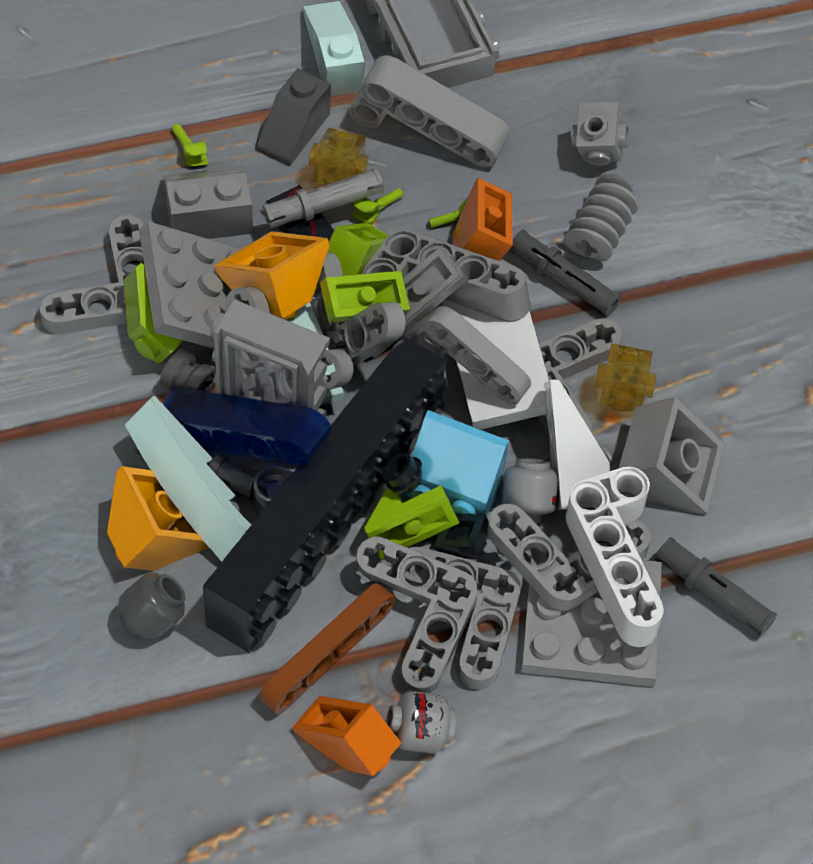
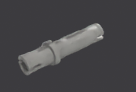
(308, 203)

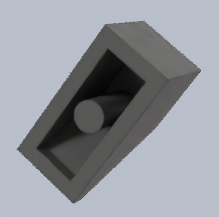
(295, 116)

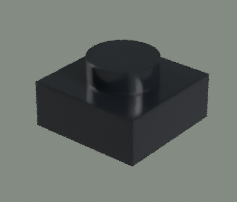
(465, 538)

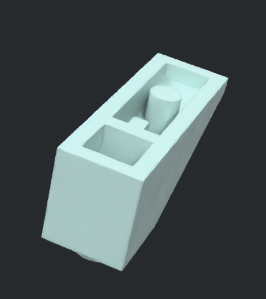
(335, 47)

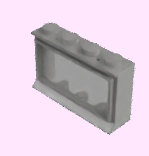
(438, 38)
(268, 358)

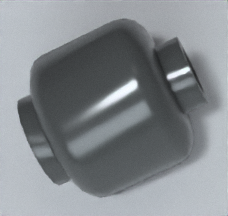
(152, 605)

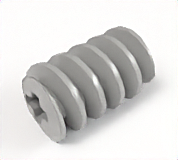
(602, 218)

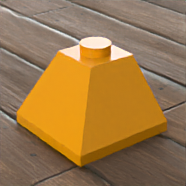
(280, 266)
(147, 524)

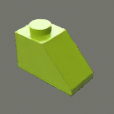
(355, 246)
(140, 321)

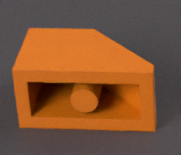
(486, 221)
(348, 734)

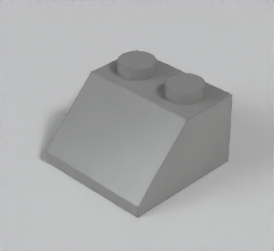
(210, 202)
(675, 455)

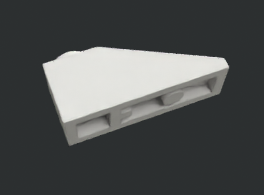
(572, 446)

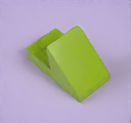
(353, 293)
(411, 520)

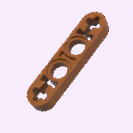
(327, 648)

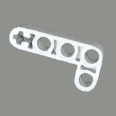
(621, 559)

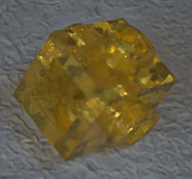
(338, 156)
(625, 378)

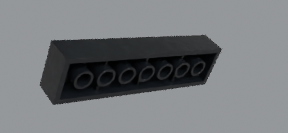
(323, 497)

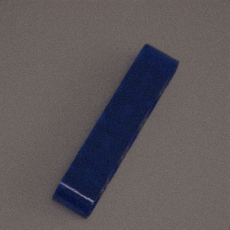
(249, 425)

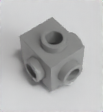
(600, 133)

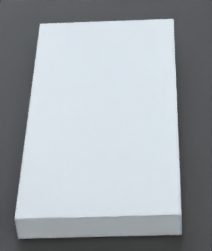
(520, 344)

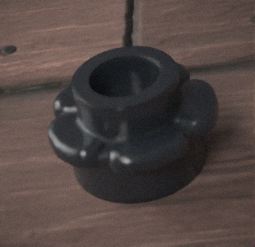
(402, 473)

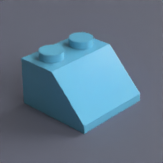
(462, 461)

